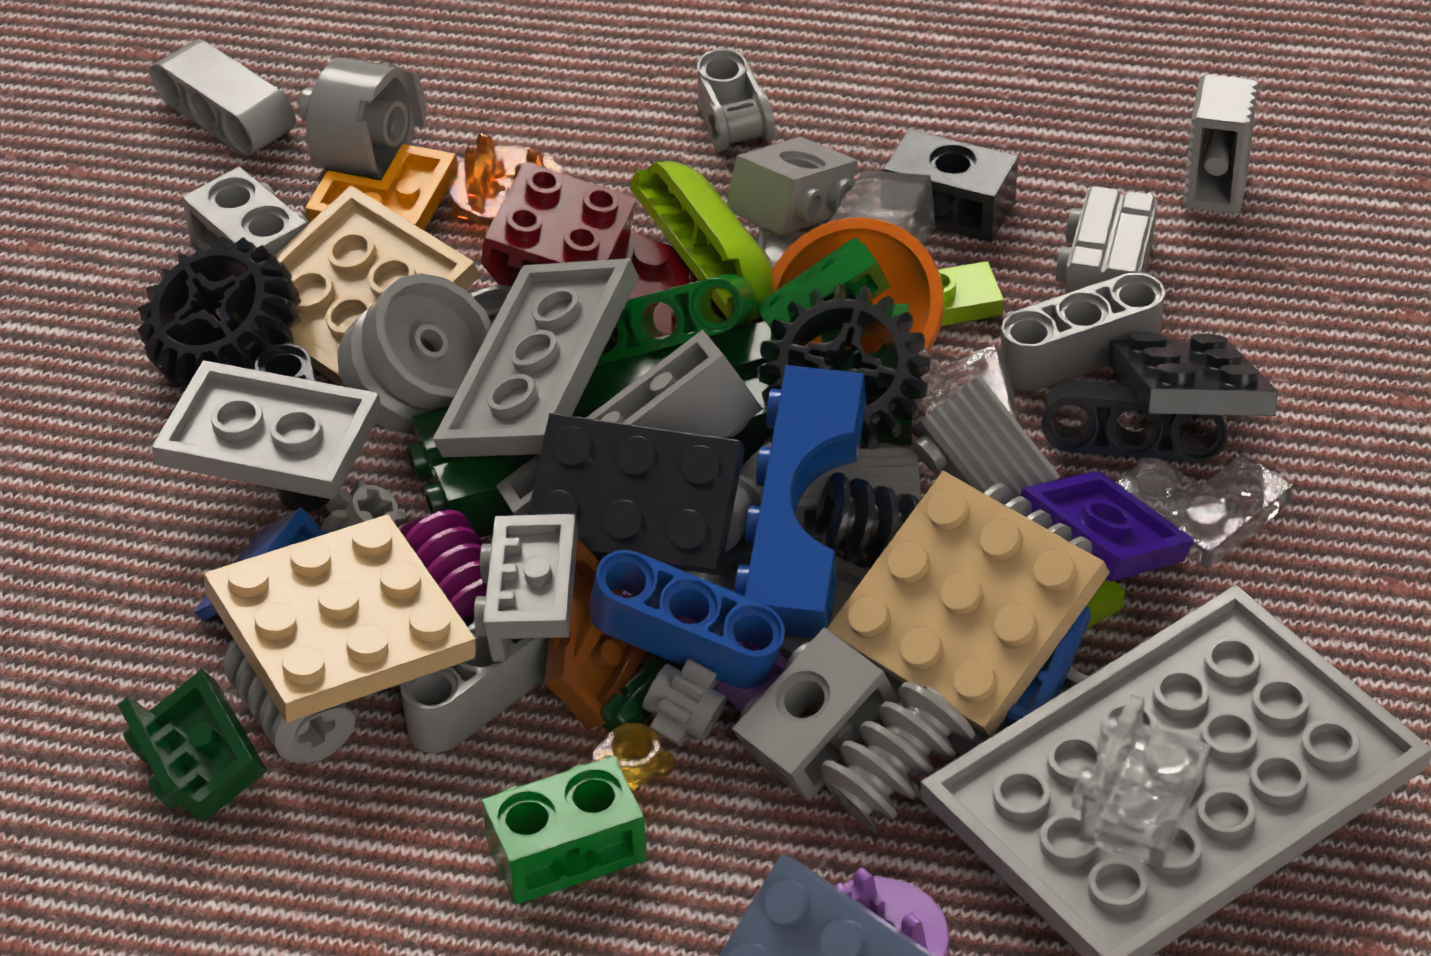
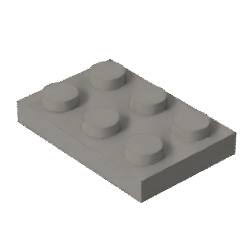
(267, 429)

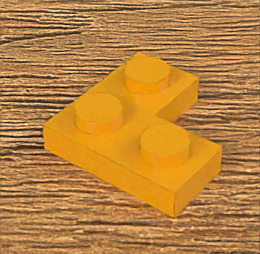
(409, 187)

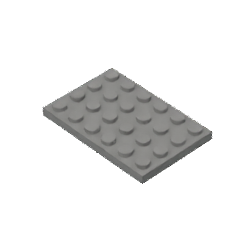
(1286, 768)

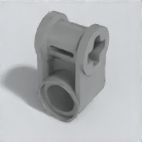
(732, 100)

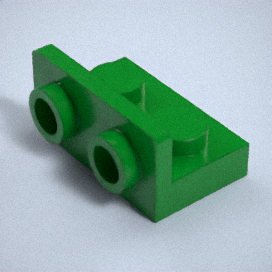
(848, 265)

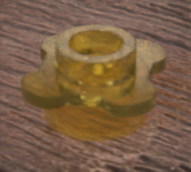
(640, 744)

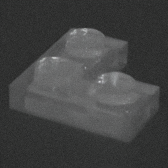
(1217, 512)

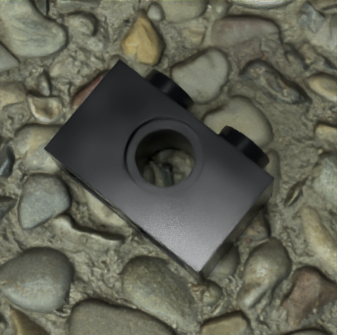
(969, 183)

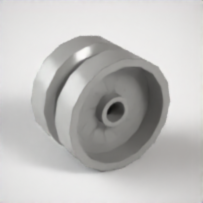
(413, 347)

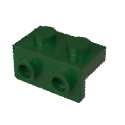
(193, 747)

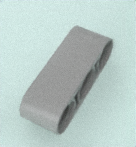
(223, 97)
(1075, 329)
(461, 699)

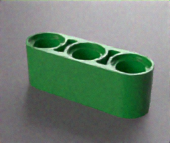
(693, 313)

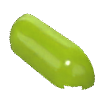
(702, 229)

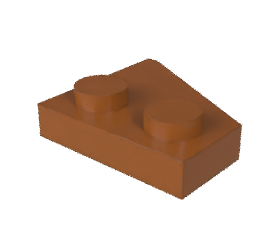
(588, 664)

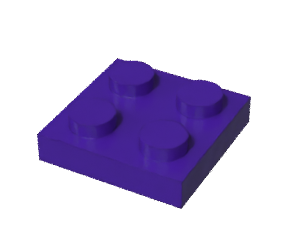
(1119, 525)

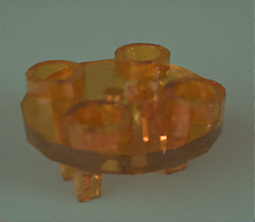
(487, 175)

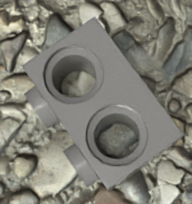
(240, 208)

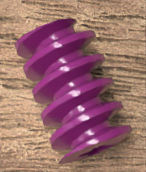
(451, 556)

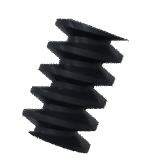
(860, 516)

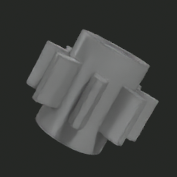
(361, 505)
(684, 702)

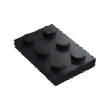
(1191, 376)
(640, 489)

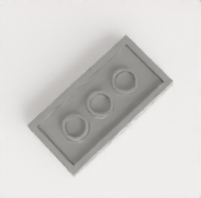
(536, 357)

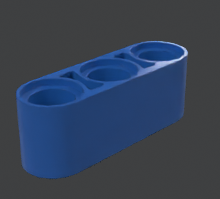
(666, 592)

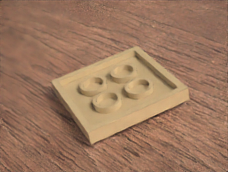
(349, 260)
(969, 601)
(338, 617)

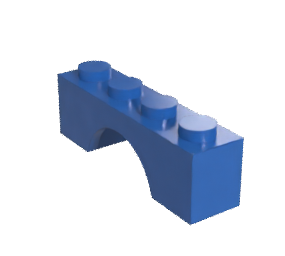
(815, 429)

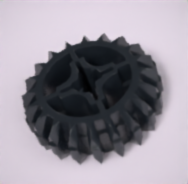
(252, 298)
(853, 319)

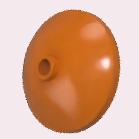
(900, 256)

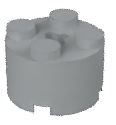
(361, 116)

